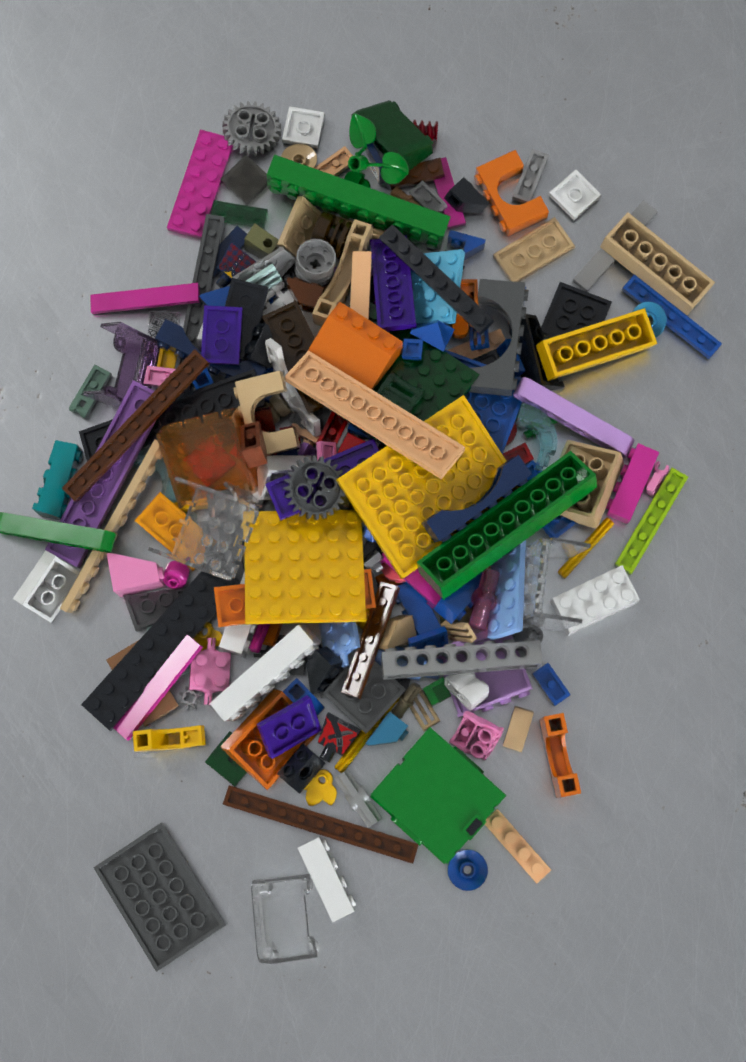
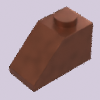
(253, 445)

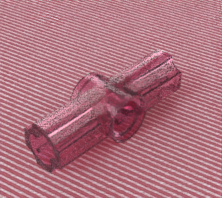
(484, 599)

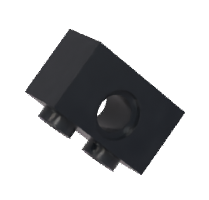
(301, 768)

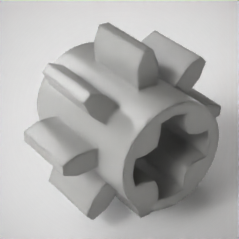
(185, 696)

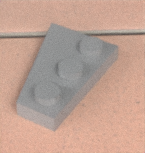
(280, 258)

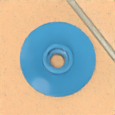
(657, 313)

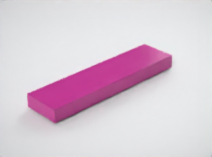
(442, 187)

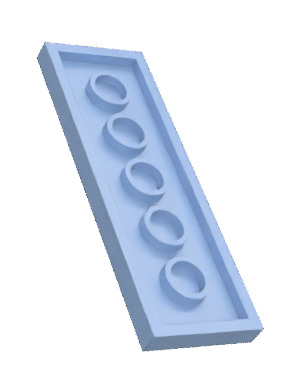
(508, 613)

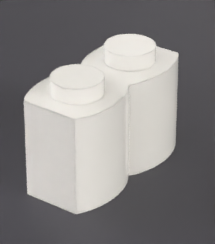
(467, 689)

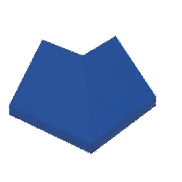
(434, 333)

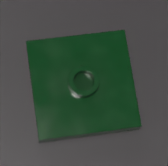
(225, 765)

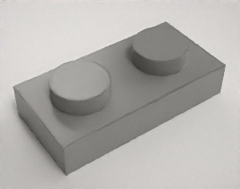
(427, 197)

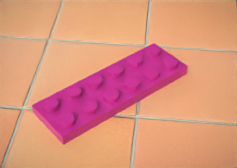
(200, 184)

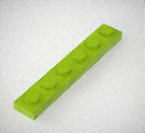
(651, 520)

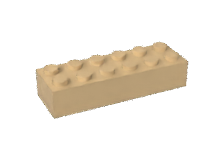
(657, 263)

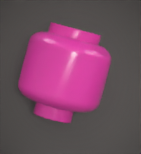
(176, 575)

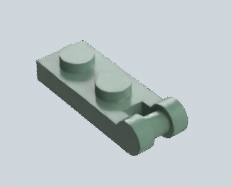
(95, 380)

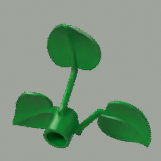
(363, 132)

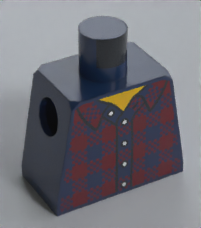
(232, 263)

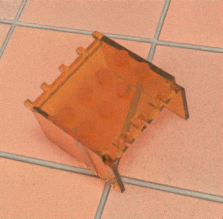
(205, 453)

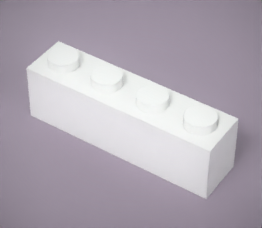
(326, 879)

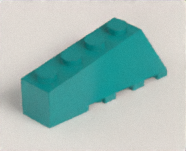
(63, 467)

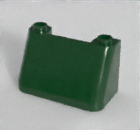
(397, 133)

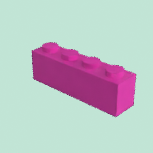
(632, 483)

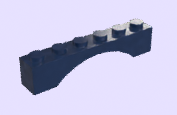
(173, 337)
(508, 475)

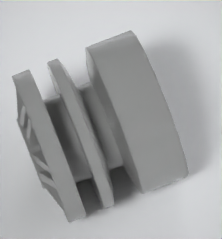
(318, 255)

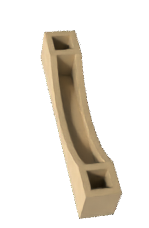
(337, 290)

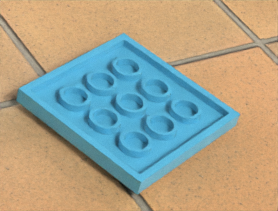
(427, 303)

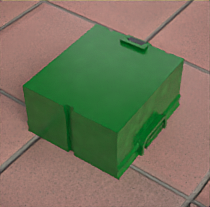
(438, 796)

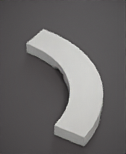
(292, 398)

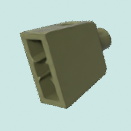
(260, 242)

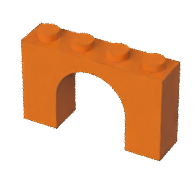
(511, 217)
(553, 733)

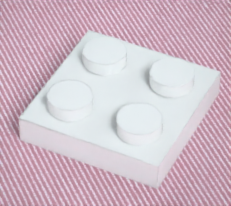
(303, 127)
(574, 195)

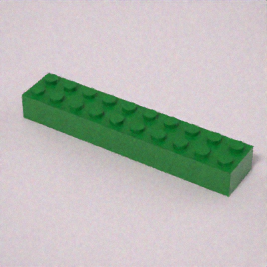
(357, 201)
(507, 524)

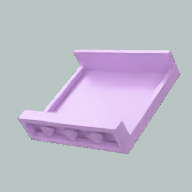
(501, 684)

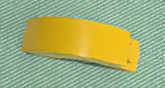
(168, 738)

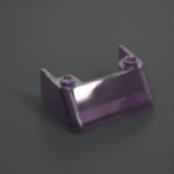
(138, 353)

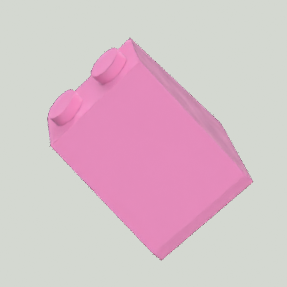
(134, 575)

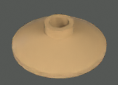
(301, 153)

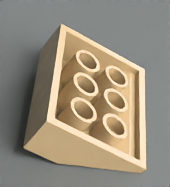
(607, 467)

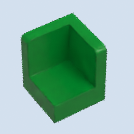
(436, 692)

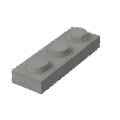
(530, 176)

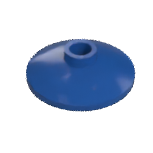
(478, 872)

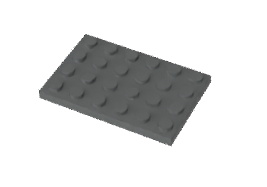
(159, 896)

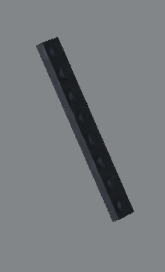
(436, 280)

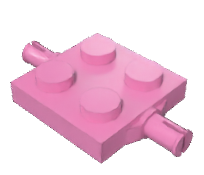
(210, 671)

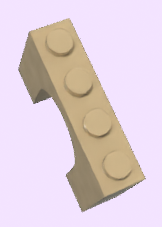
(250, 393)

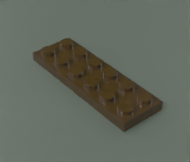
(294, 335)

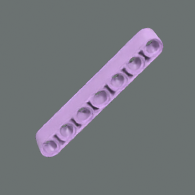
(573, 417)

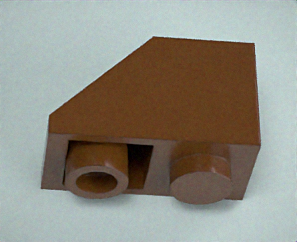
(304, 293)

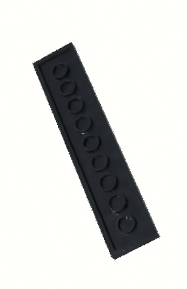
(195, 403)
(132, 674)

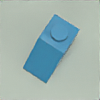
(388, 731)

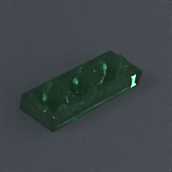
(240, 214)

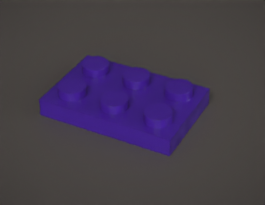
(222, 334)
(289, 727)

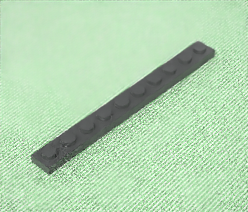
(203, 276)

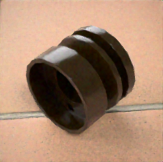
(330, 232)

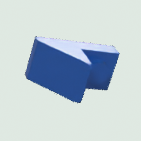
(471, 244)

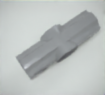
(358, 798)

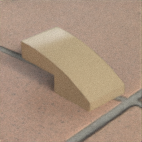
(518, 728)

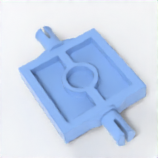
(340, 639)

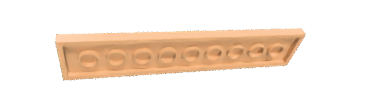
(375, 414)

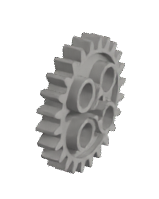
(265, 126)

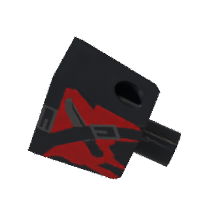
(336, 736)

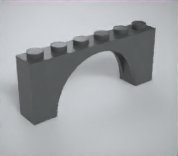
(509, 300)

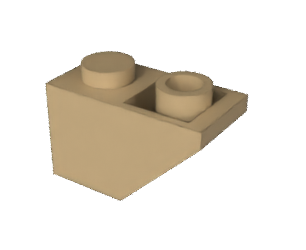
(398, 631)

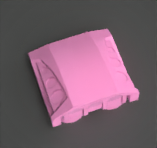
(476, 736)

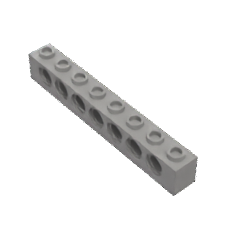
(529, 646)

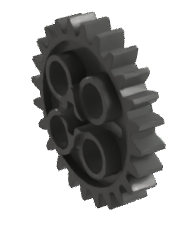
(299, 478)

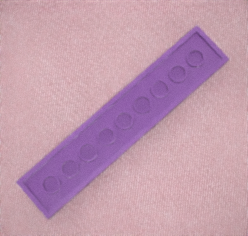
(96, 503)

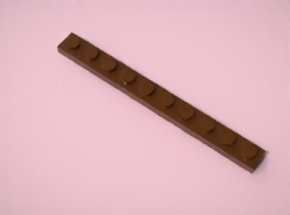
(135, 425)
(320, 824)

